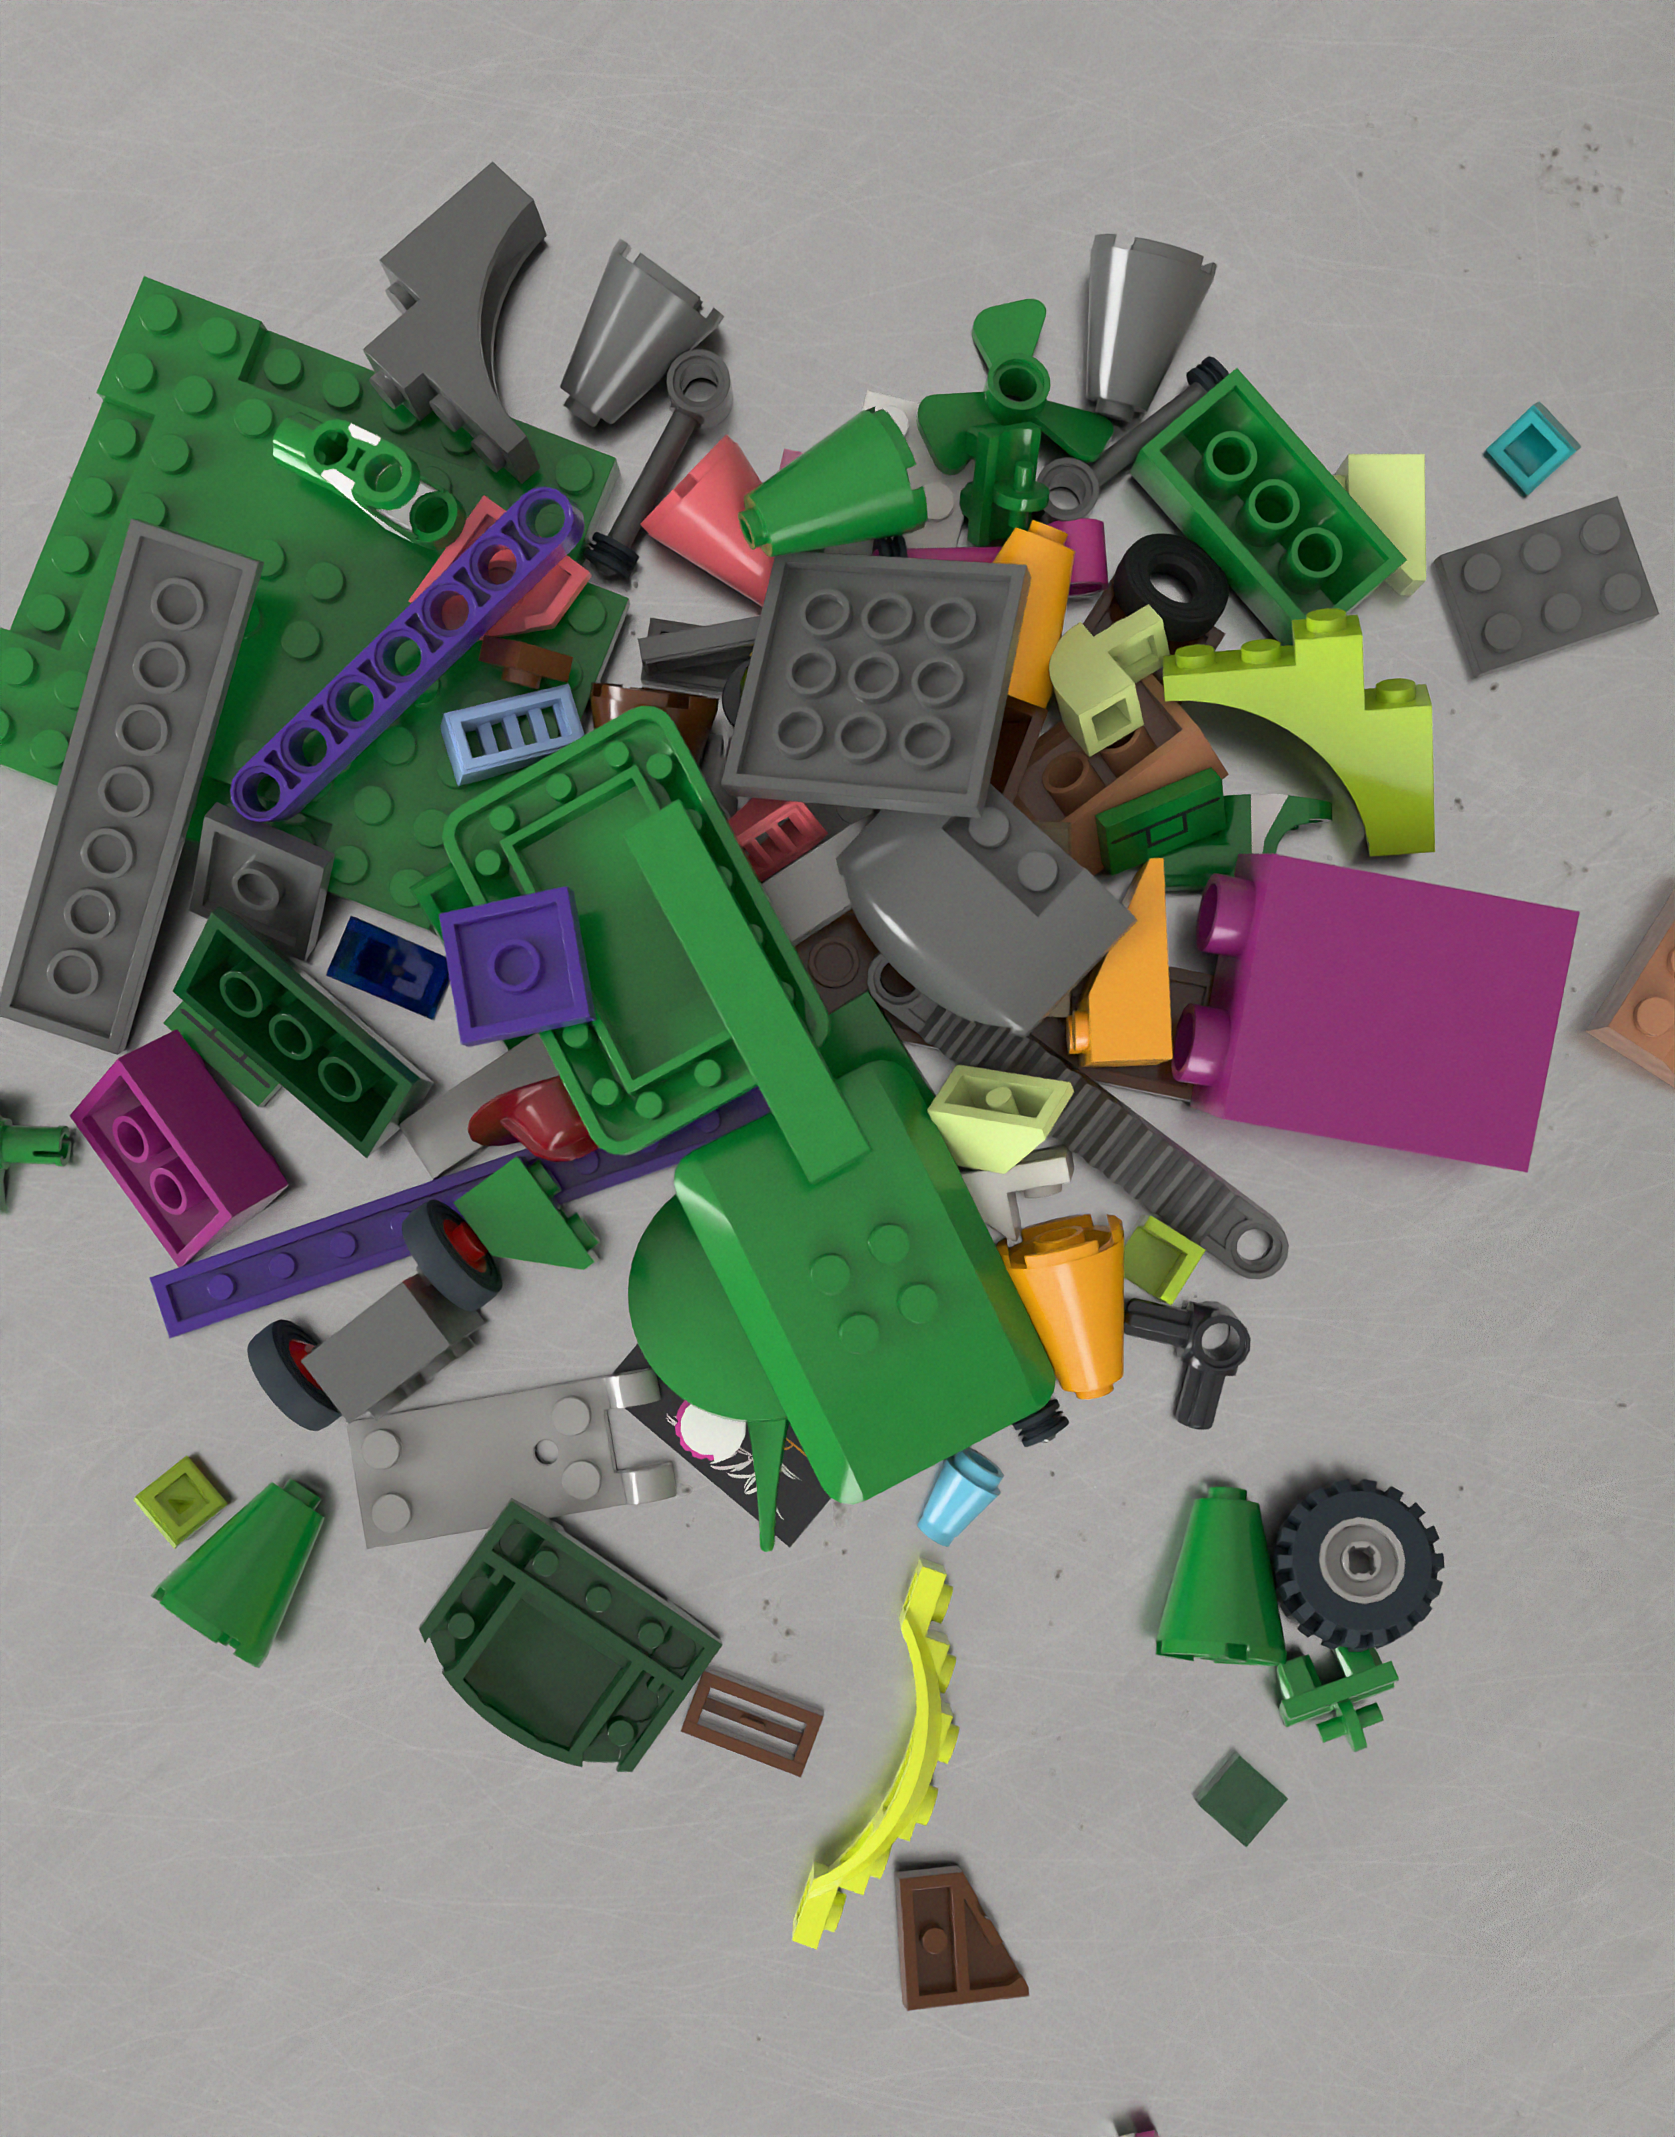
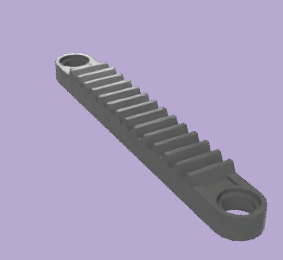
(1103, 1132)

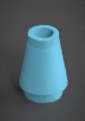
(960, 1495)

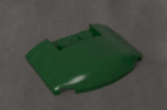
(564, 1644)

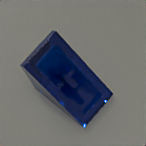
(389, 967)

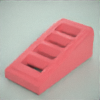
(784, 842)

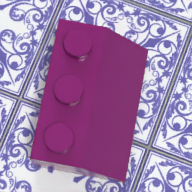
(178, 1147)

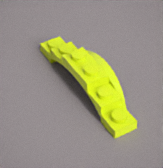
(911, 1794)

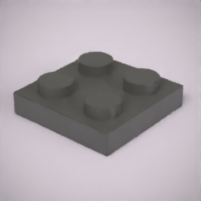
(263, 878)

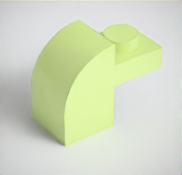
(1099, 673)

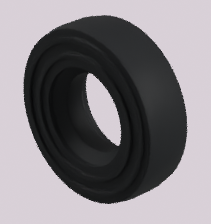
(1183, 561)

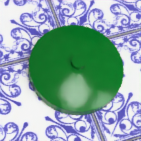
(691, 1327)

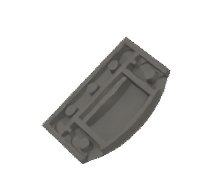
(980, 910)

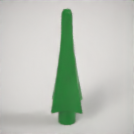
(767, 1451)

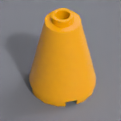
(1045, 609)
(1075, 1297)

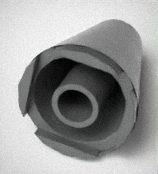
(1138, 319)
(631, 336)

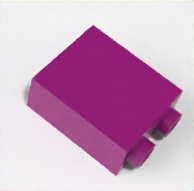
(1376, 1009)

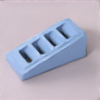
(481, 717)

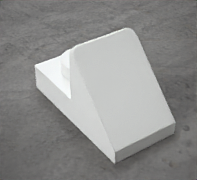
(1036, 1174)

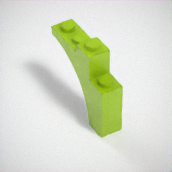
(1315, 689)

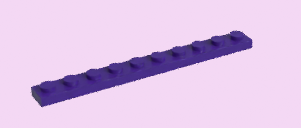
(373, 1235)

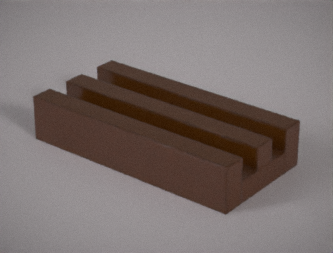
(745, 1746)

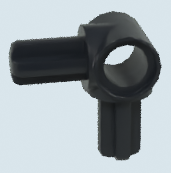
(1205, 1366)

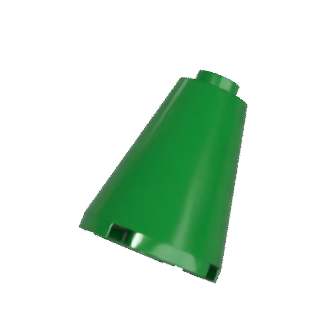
(838, 492)
(247, 1572)
(1223, 1588)

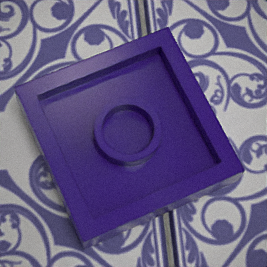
(517, 966)

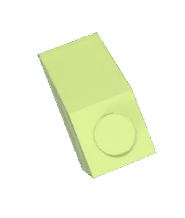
(1393, 496)
(996, 1115)

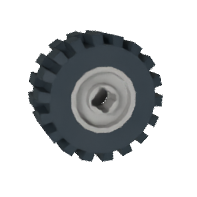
(1356, 1565)

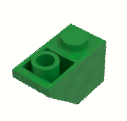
(523, 1221)

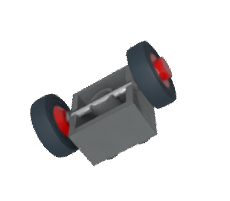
(405, 1333)

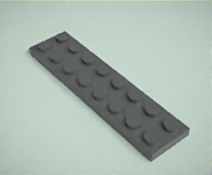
(128, 785)

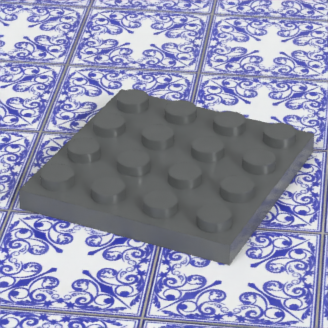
(878, 682)

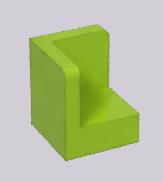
(1159, 1259)

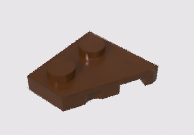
(949, 1943)

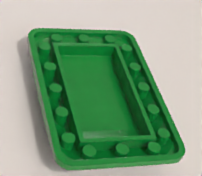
(657, 1039)
(868, 1290)

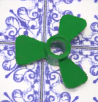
(1007, 343)

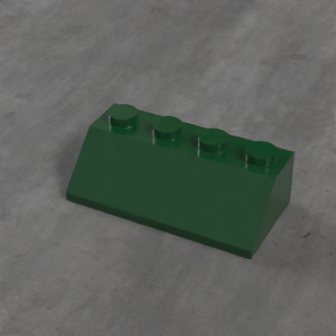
(299, 1033)

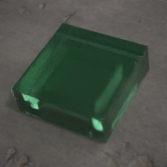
(1241, 1799)

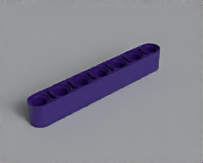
(376, 664)

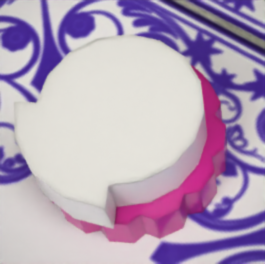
(708, 1434)

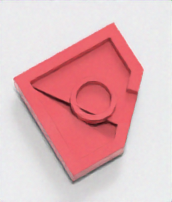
(537, 610)

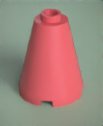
(703, 522)

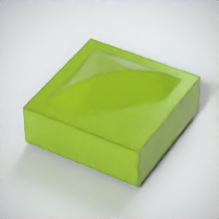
(180, 1502)

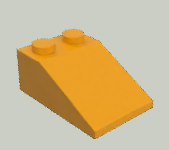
(1126, 1000)

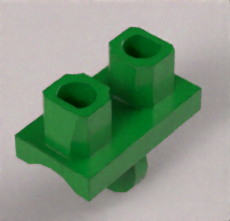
(1003, 480)
(1307, 1698)

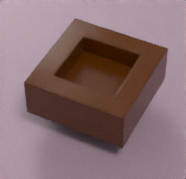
(524, 662)

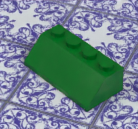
(1264, 508)

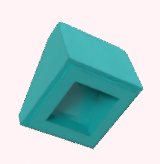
(1533, 447)

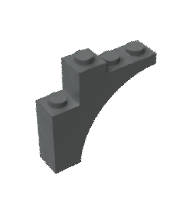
(450, 292)

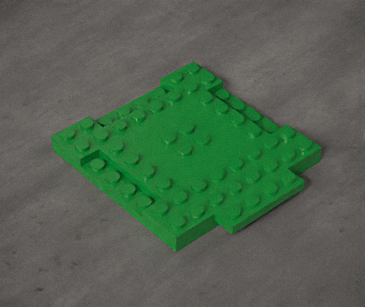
(192, 451)

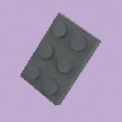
(1546, 587)

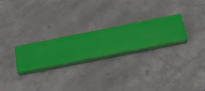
(747, 992)

